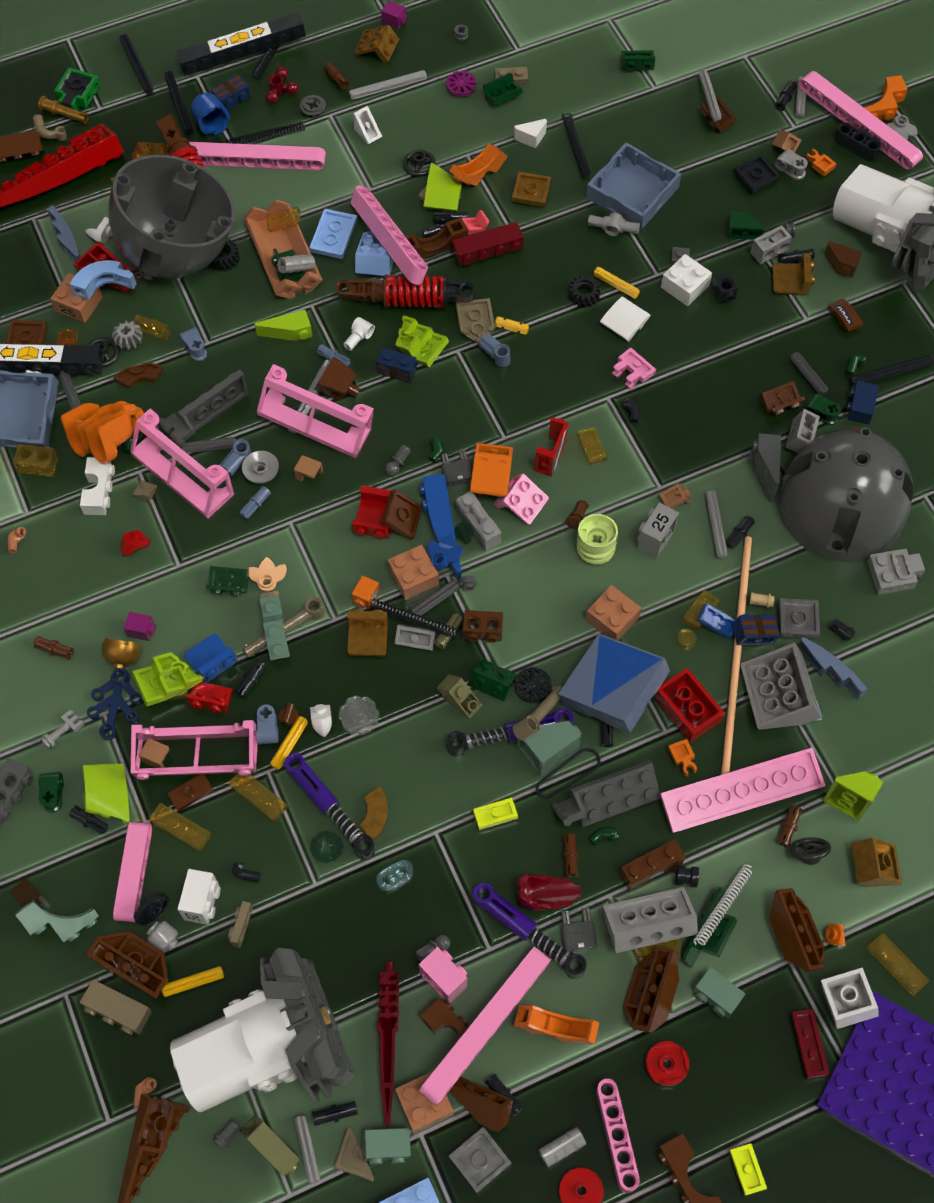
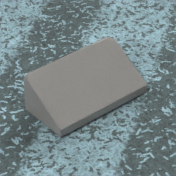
(415, 637)

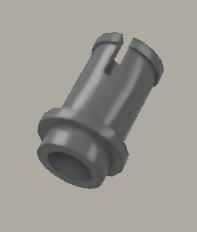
(226, 1135)

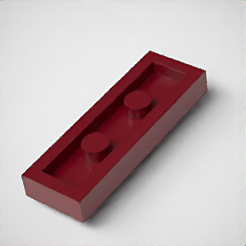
(809, 1043)

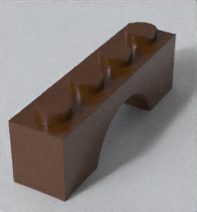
(441, 241)
(676, 1156)

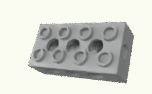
(650, 919)

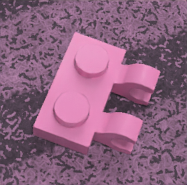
(635, 364)

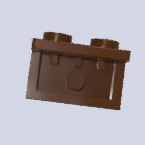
(727, 119)
(781, 397)

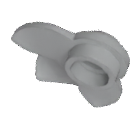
(903, 127)

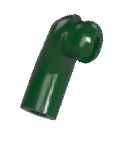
(604, 832)

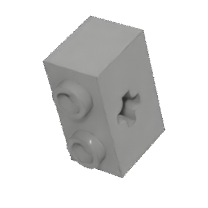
(802, 430)

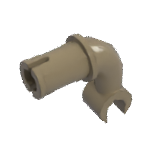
(58, 133)

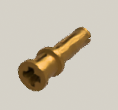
(56, 108)

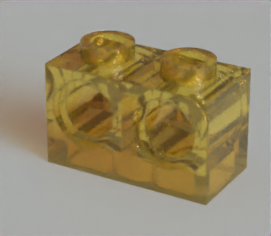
(34, 463)

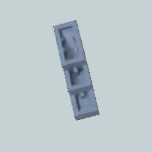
(64, 234)
(828, 664)

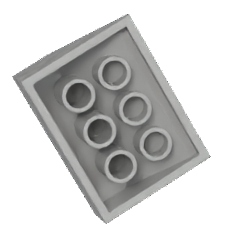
(780, 689)

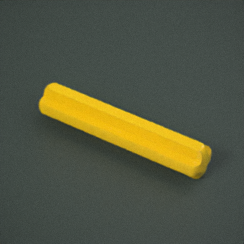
(616, 282)
(289, 742)
(193, 981)

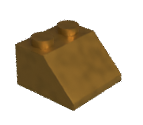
(876, 863)

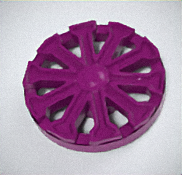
(461, 83)

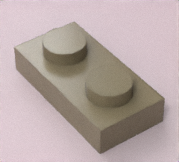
(520, 74)
(242, 918)

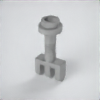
(69, 723)

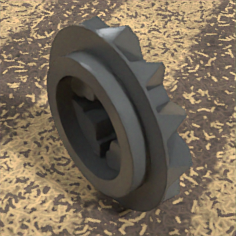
(310, 101)

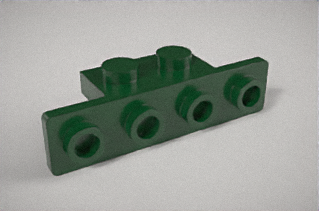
(719, 937)

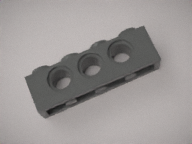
(11, 772)

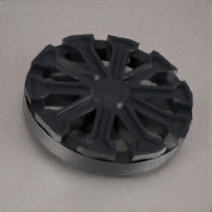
(533, 685)
(152, 909)

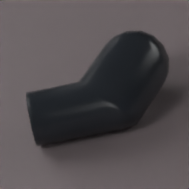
(630, 404)
(247, 875)

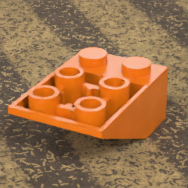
(491, 469)

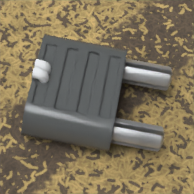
(458, 471)
(578, 935)

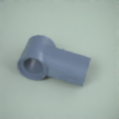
(496, 350)
(235, 458)

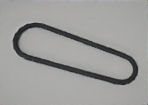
(572, 782)

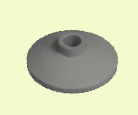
(257, 461)

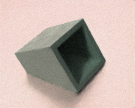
(550, 746)

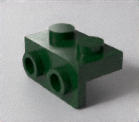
(638, 60)
(501, 89)
(228, 579)
(492, 679)

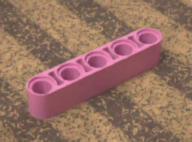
(132, 871)
(617, 1147)

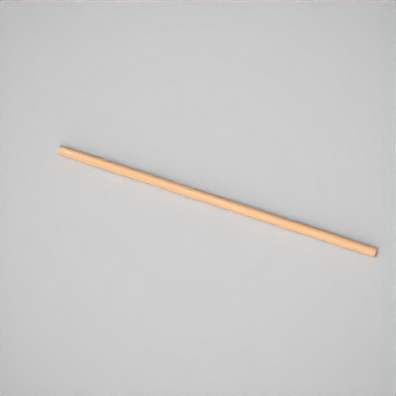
(736, 660)

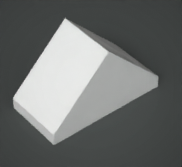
(365, 125)
(531, 132)

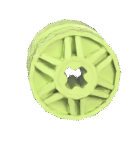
(597, 539)

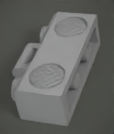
(483, 526)

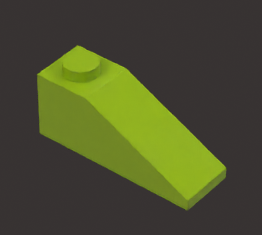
(288, 327)

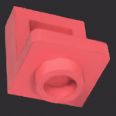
(477, 223)

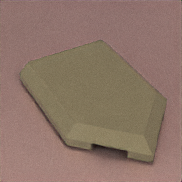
(475, 318)

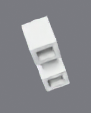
(97, 500)

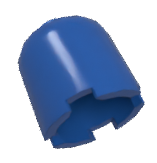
(209, 113)

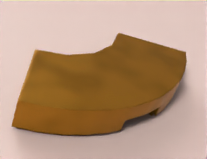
(376, 813)

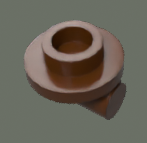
(288, 715)

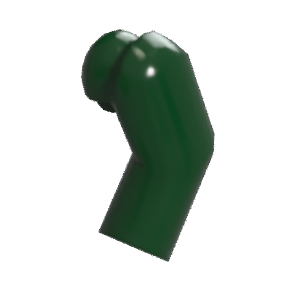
(853, 362)
(127, 444)
(438, 446)

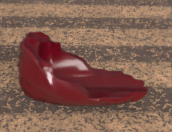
(546, 892)

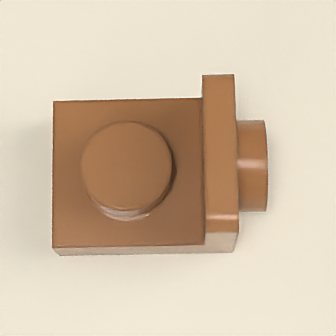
(676, 496)

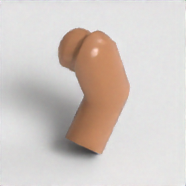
(14, 538)
(144, 1087)

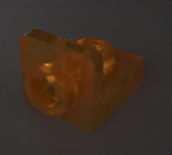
(67, 337)

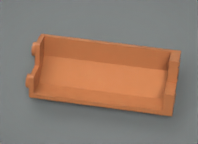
(282, 240)

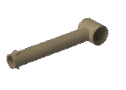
(289, 624)
(530, 724)

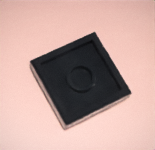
(756, 174)

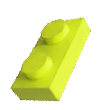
(495, 813)
(747, 1169)

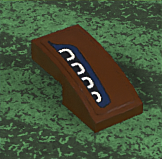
(846, 315)

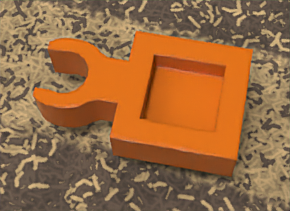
(821, 164)
(683, 754)

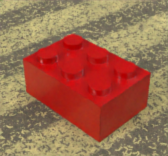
(689, 705)

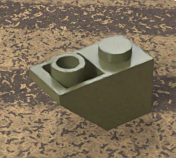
(459, 695)

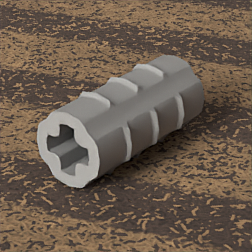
(296, 263)
(562, 1147)

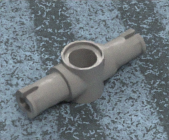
(614, 224)

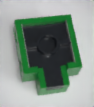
(77, 88)

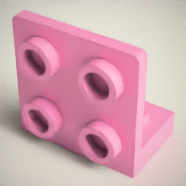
(523, 498)

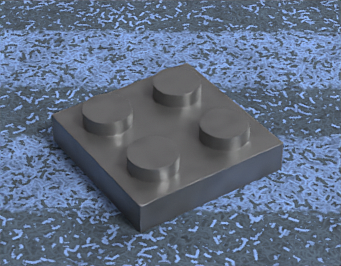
(799, 618)
(480, 1160)

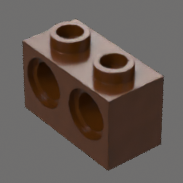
(483, 620)

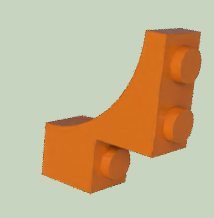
(894, 92)
(472, 172)
(561, 1027)

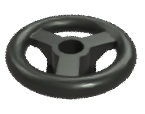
(419, 158)
(104, 344)
(811, 853)

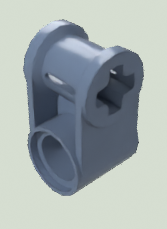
(194, 344)
(267, 727)

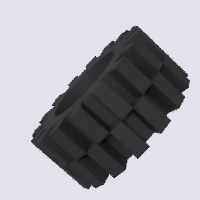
(228, 261)
(588, 283)

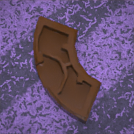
(138, 373)

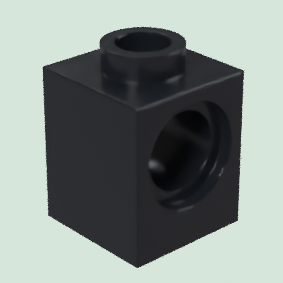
(724, 288)

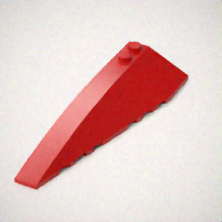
(85, 153)

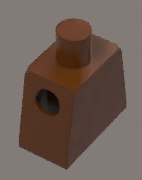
(337, 381)

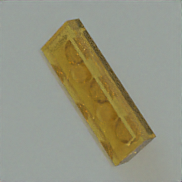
(258, 796)
(180, 827)
(898, 964)

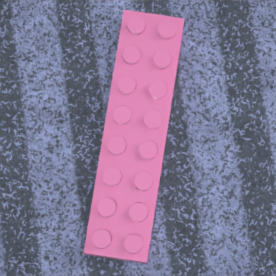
(742, 790)

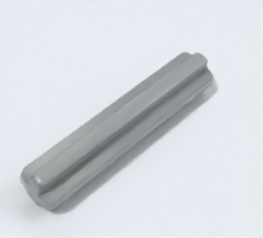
(800, 101)
(307, 1149)

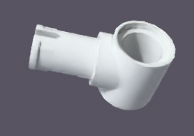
(360, 330)

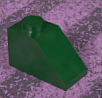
(743, 226)

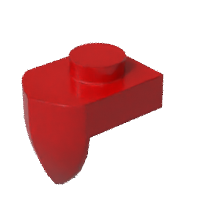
(133, 541)

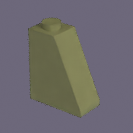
(270, 1146)

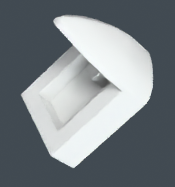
(102, 233)
(321, 719)

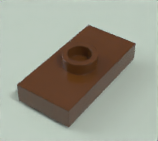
(190, 792)

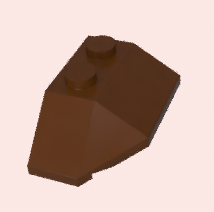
(796, 931)
(131, 961)
(652, 990)

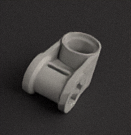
(790, 162)

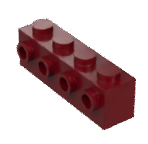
(488, 244)

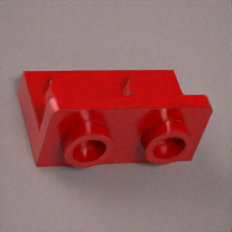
(210, 696)

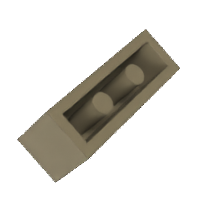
(115, 1008)

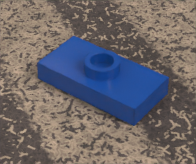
(716, 620)

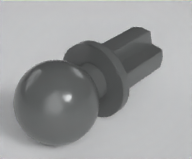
(392, 468)
(440, 941)

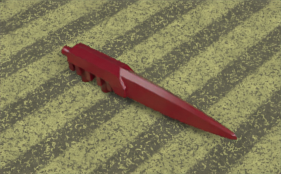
(387, 1027)

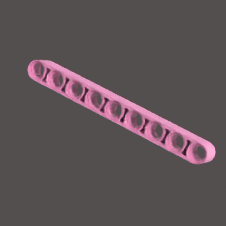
(851, 112)
(260, 156)
(389, 235)
(484, 1026)

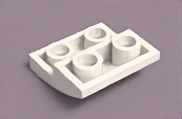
(625, 318)

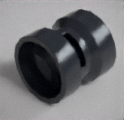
(687, 876)

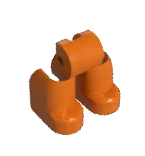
(100, 428)

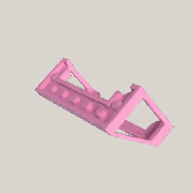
(272, 408)
(148, 454)
(247, 729)

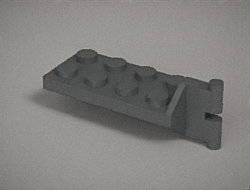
(205, 408)
(609, 795)

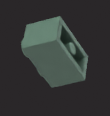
(718, 993)
(386, 1145)

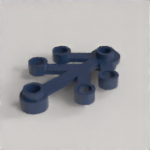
(114, 701)

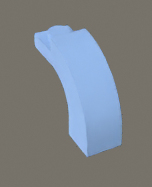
(100, 273)

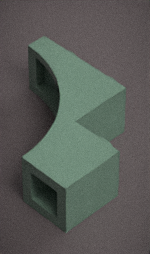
(274, 625)
(66, 927)

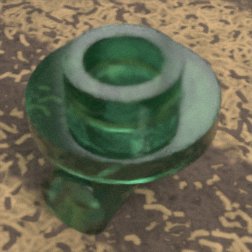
(463, 532)

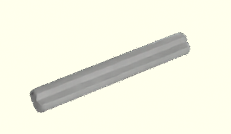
(716, 524)

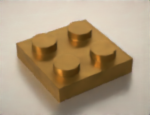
(531, 189)

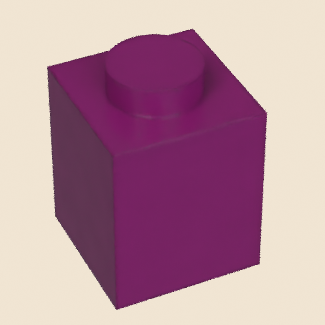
(393, 15)
(139, 626)

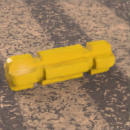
(511, 325)

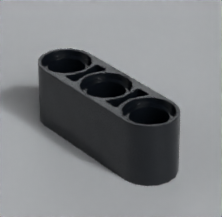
(857, 141)

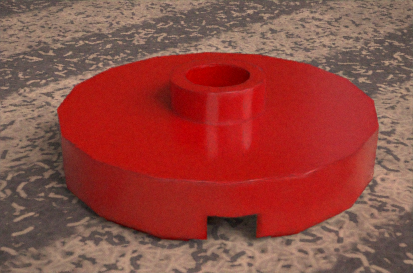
(669, 1052)
(581, 1178)

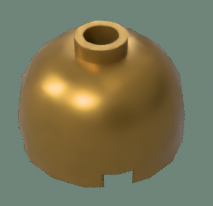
(120, 652)

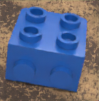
(211, 657)

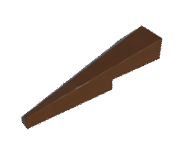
(152, 1129)

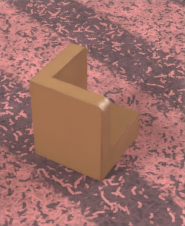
(786, 140)
(307, 467)
(153, 753)

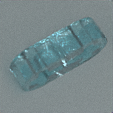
(392, 871)

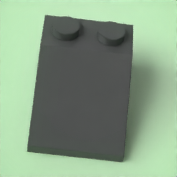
(766, 462)

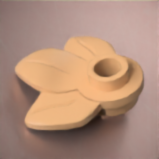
(267, 573)

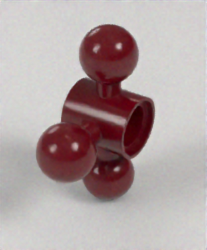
(277, 85)

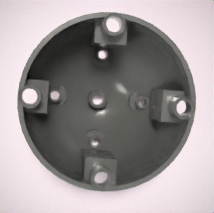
(169, 215)
(847, 504)

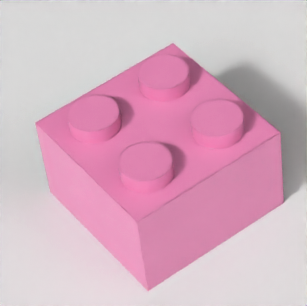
(443, 974)

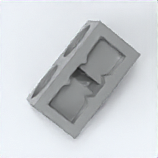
(771, 244)

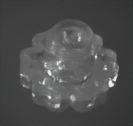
(359, 715)

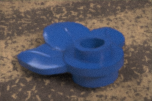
(444, 550)

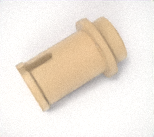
(762, 600)

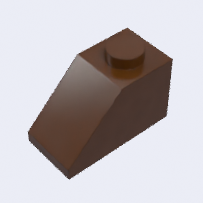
(842, 258)

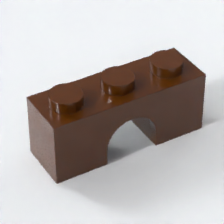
(643, 868)
(440, 1016)

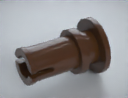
(578, 515)

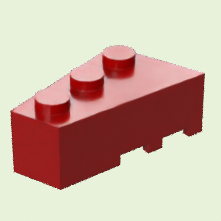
(100, 253)

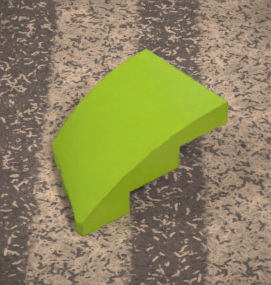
(442, 190)
(420, 341)
(164, 679)
(106, 791)

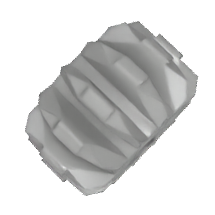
(127, 335)

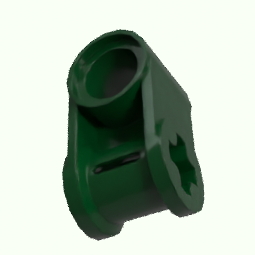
(824, 408)
(51, 791)

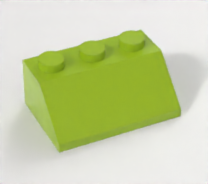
(853, 793)

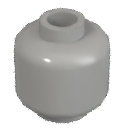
(162, 936)

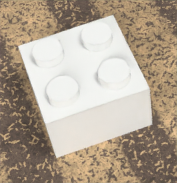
(686, 280)
(199, 897)
(849, 998)

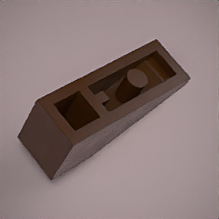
(483, 1104)

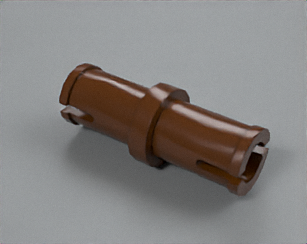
(336, 75)
(53, 647)
(789, 826)
(570, 855)

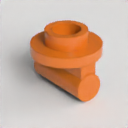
(835, 935)

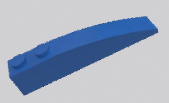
(439, 512)

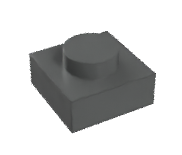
(677, 253)

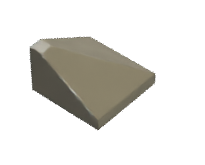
(145, 491)

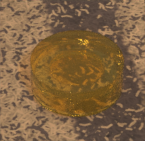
(686, 639)

